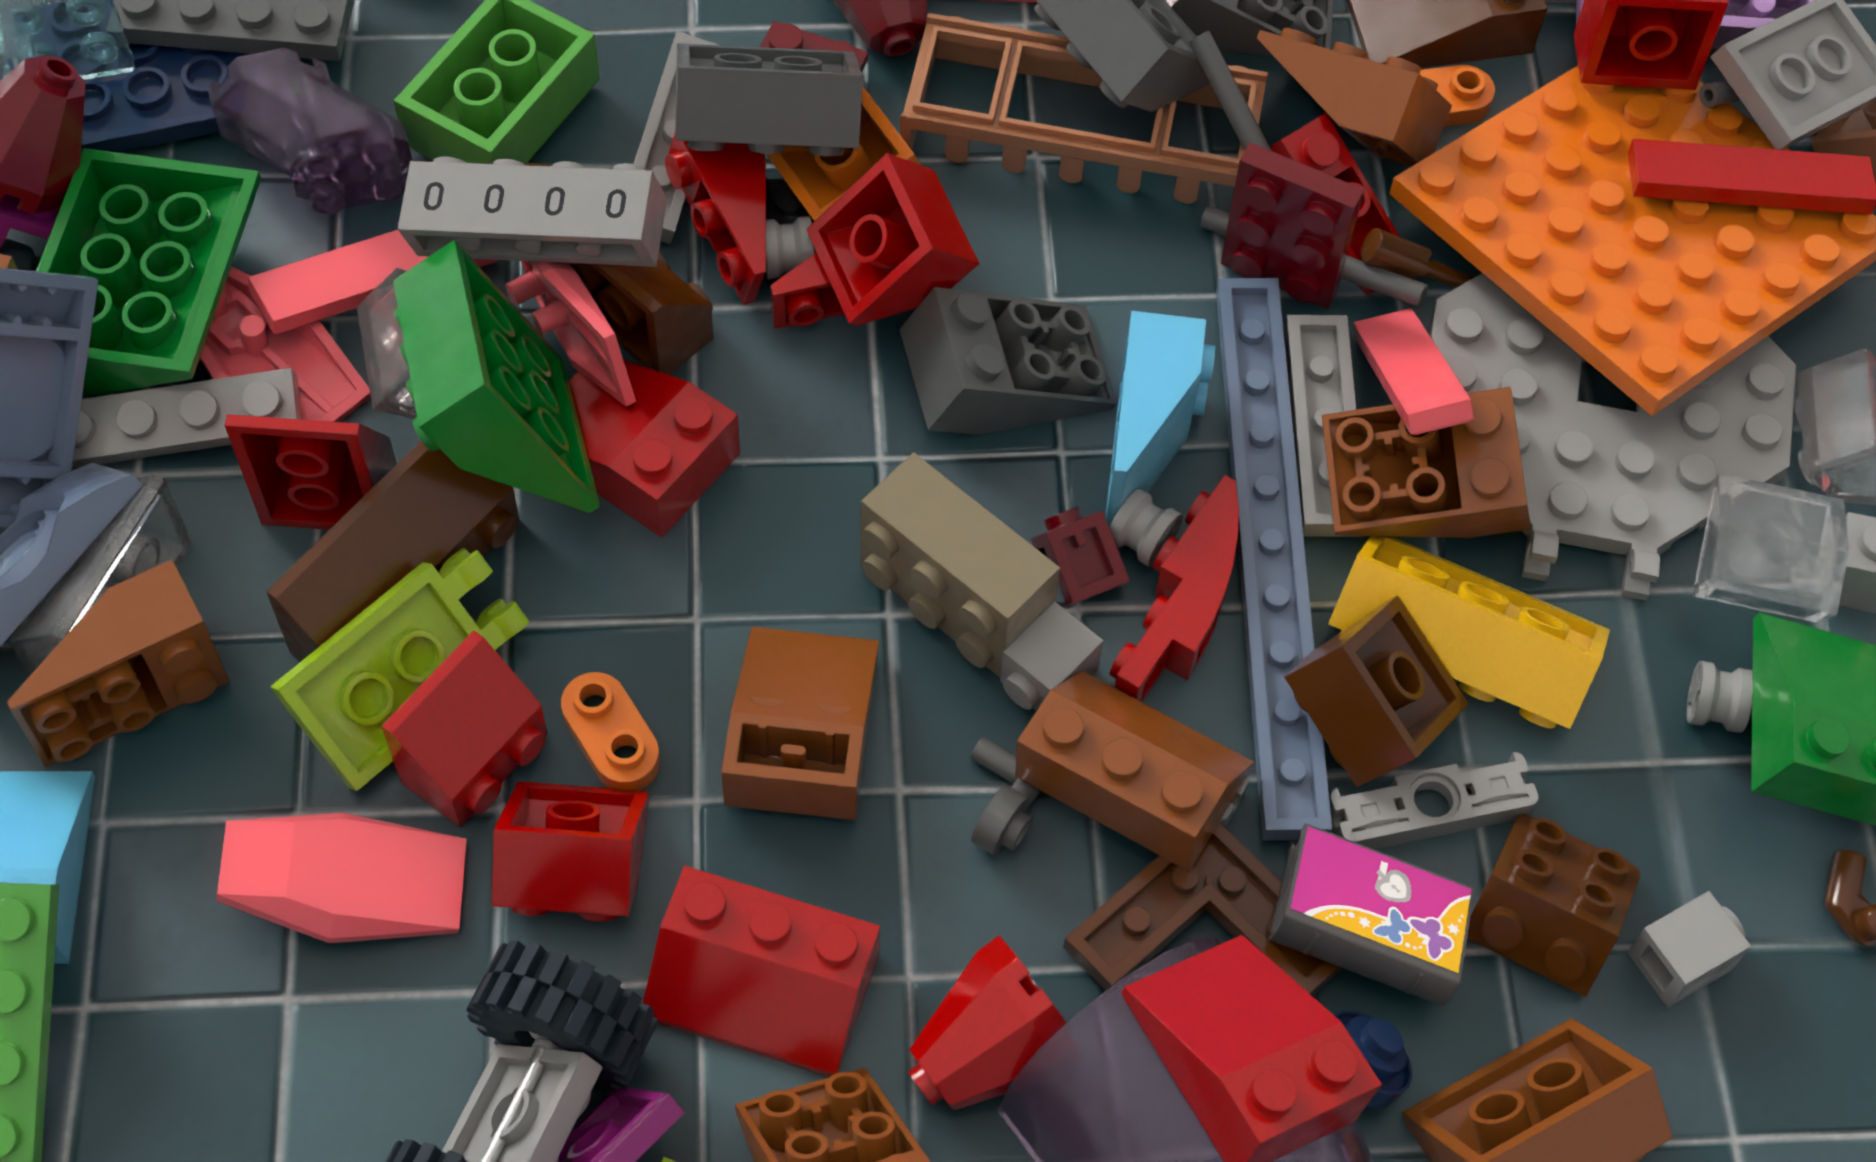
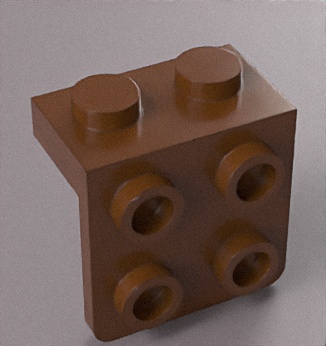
(1554, 903)

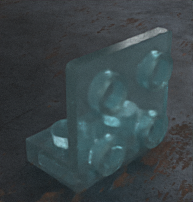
(75, 30)

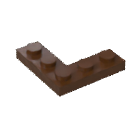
(1168, 899)

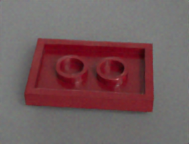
(1290, 225)

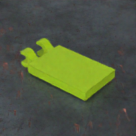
(382, 658)

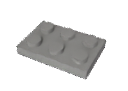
(1802, 70)

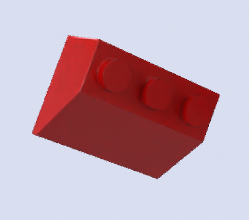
(761, 971)

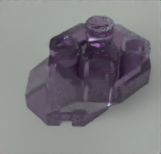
(312, 130)

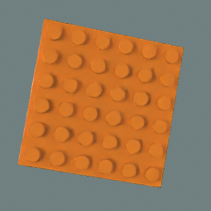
(1629, 282)

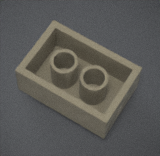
(953, 562)

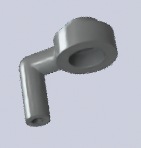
(1005, 817)

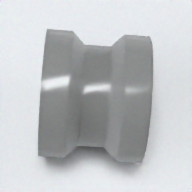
(786, 246)
(1144, 526)
(1720, 697)

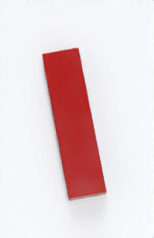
(1752, 176)

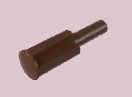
(1407, 259)

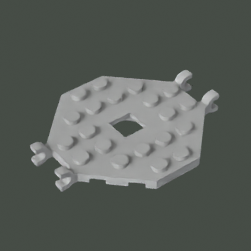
(1609, 472)

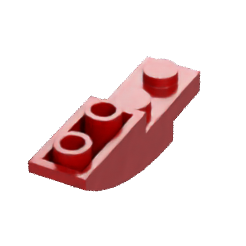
(1188, 595)

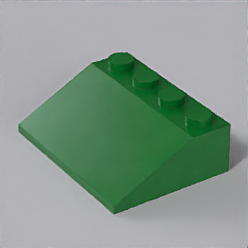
(161, 253)
(489, 382)
(1814, 718)

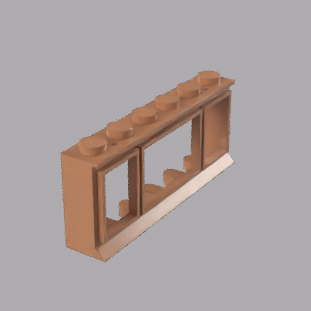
(1046, 56)

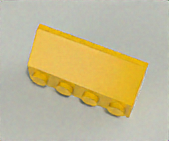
(1481, 629)

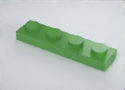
(26, 990)

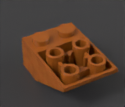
(1376, 103)
(1429, 483)
(119, 667)
(800, 723)
(827, 1122)

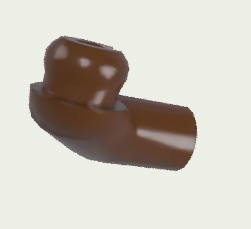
(1845, 897)

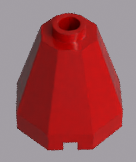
(983, 1030)

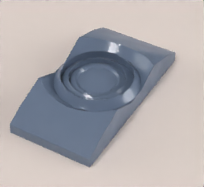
(41, 377)
(53, 532)

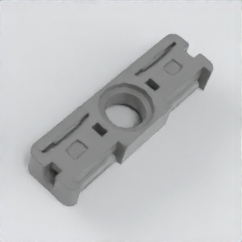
(1474, 798)

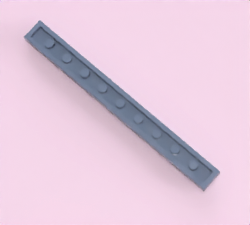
(1270, 556)

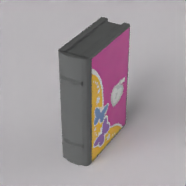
(1373, 915)

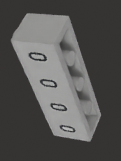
(534, 211)

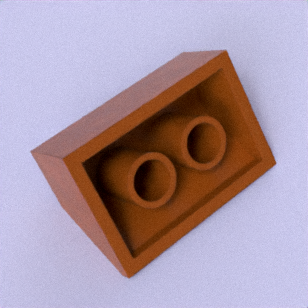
(1130, 767)
(1547, 1102)

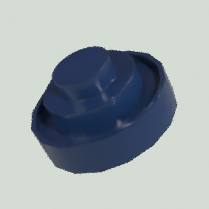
(1384, 1052)

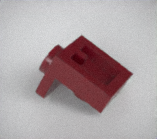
(1083, 552)

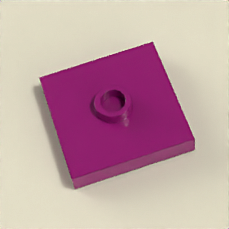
(621, 1127)

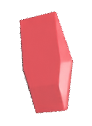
(576, 323)
(245, 344)
(343, 876)

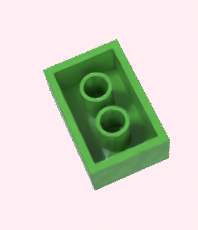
(499, 84)

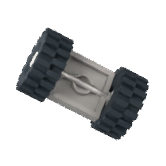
(556, 1039)

